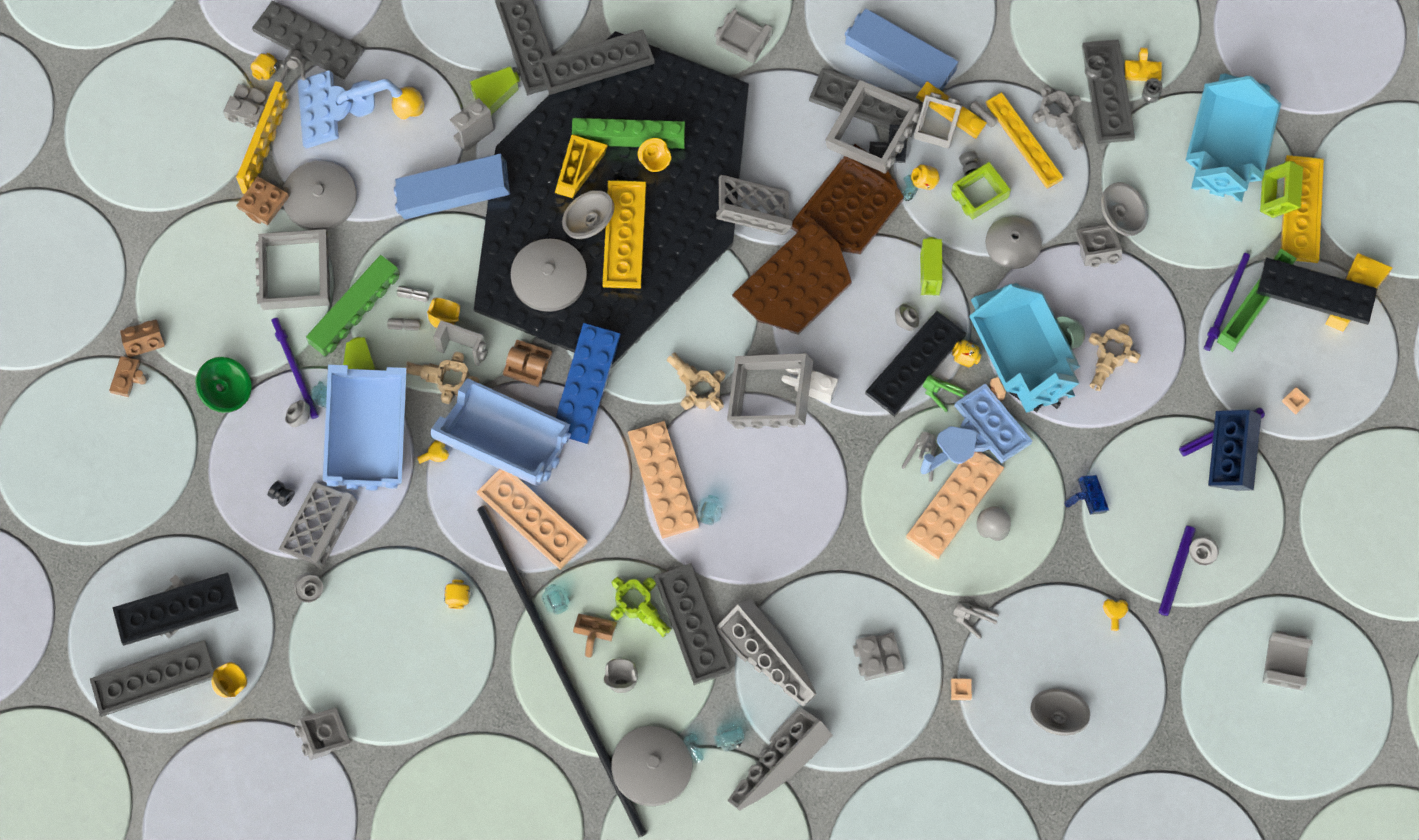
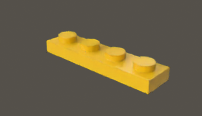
(967, 120)

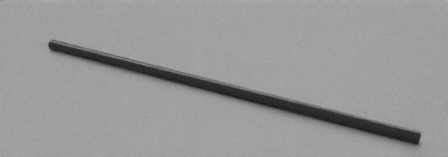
(559, 665)

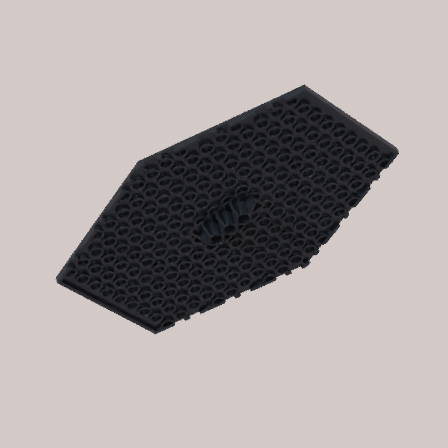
(680, 201)

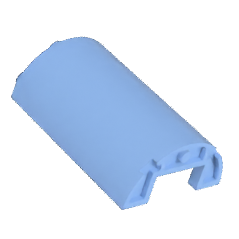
(364, 427)
(503, 433)

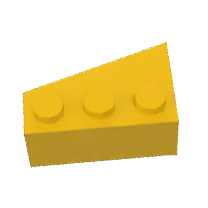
(578, 164)

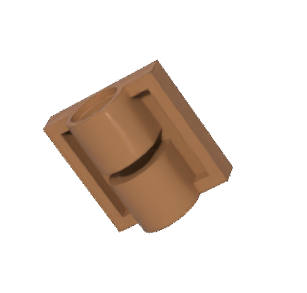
(262, 201)
(527, 363)

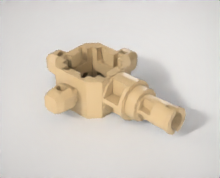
(1107, 361)
(435, 374)
(691, 378)

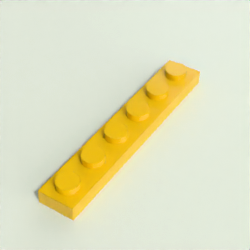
(1024, 140)

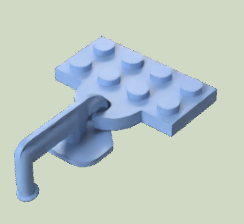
(327, 104)
(984, 428)

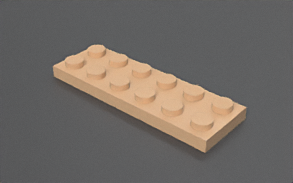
(663, 479)
(954, 504)
(532, 518)

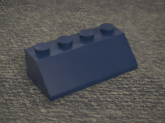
(1234, 450)

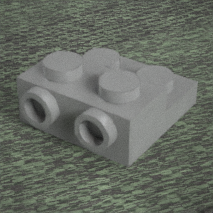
(246, 106)
(1099, 245)
(878, 656)
(321, 733)

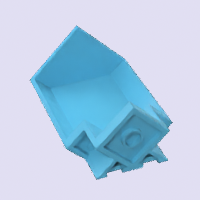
(1232, 135)
(1025, 345)

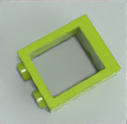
(993, 179)
(1293, 189)
(931, 266)

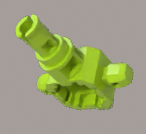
(645, 611)

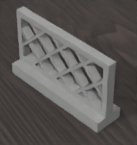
(753, 217)
(333, 527)

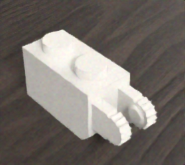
(821, 385)

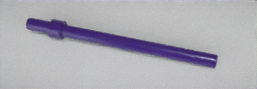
(1214, 331)
(281, 337)

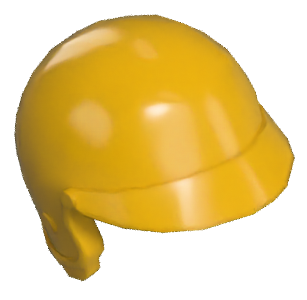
(409, 103)
(654, 154)
(443, 310)
(228, 680)

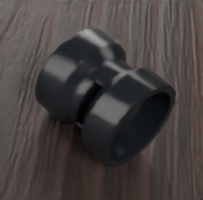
(281, 493)

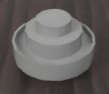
(906, 317)
(297, 413)
(1204, 550)
(308, 587)

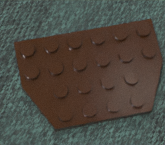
(852, 204)
(796, 281)

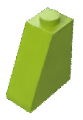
(495, 88)
(358, 355)

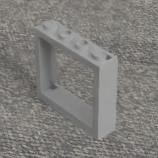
(882, 164)
(291, 238)
(767, 362)

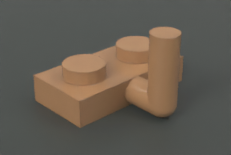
(125, 376)
(594, 628)

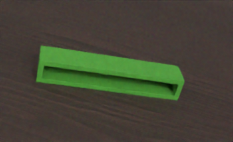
(629, 132)
(353, 306)
(1248, 311)

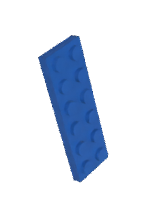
(587, 380)

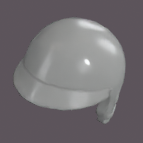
(994, 523)
(621, 675)

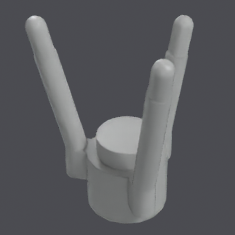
(292, 61)
(925, 444)
(965, 610)

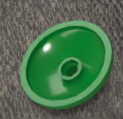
(232, 380)

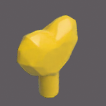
(436, 452)
(1115, 611)

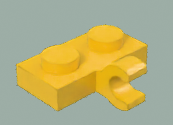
(1142, 69)

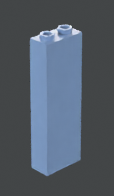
(900, 51)
(452, 186)

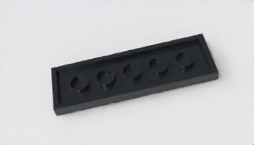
(1317, 291)
(915, 363)
(175, 609)

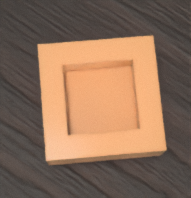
(997, 388)
(1296, 400)
(961, 689)

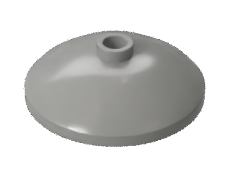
(1124, 209)
(588, 214)
(1013, 252)
(1060, 712)

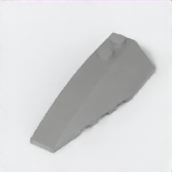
(761, 645)
(789, 751)

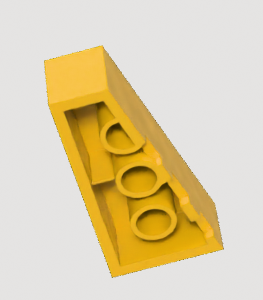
(1362, 271)

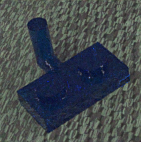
(1091, 493)

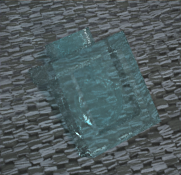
(319, 394)

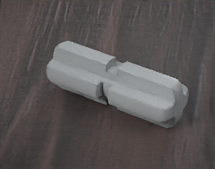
(979, 110)
(419, 295)
(399, 324)

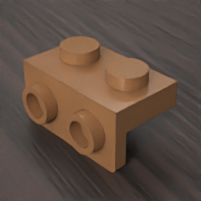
(142, 338)

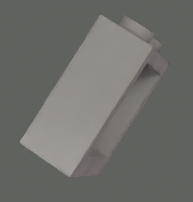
(930, 138)

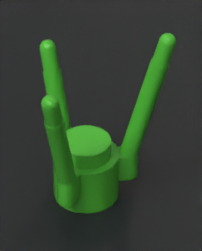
(934, 384)

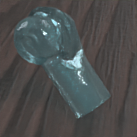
(911, 190)
(690, 742)

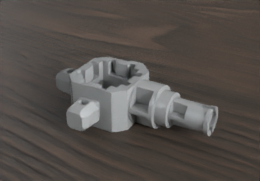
(1064, 122)

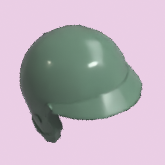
(1072, 330)

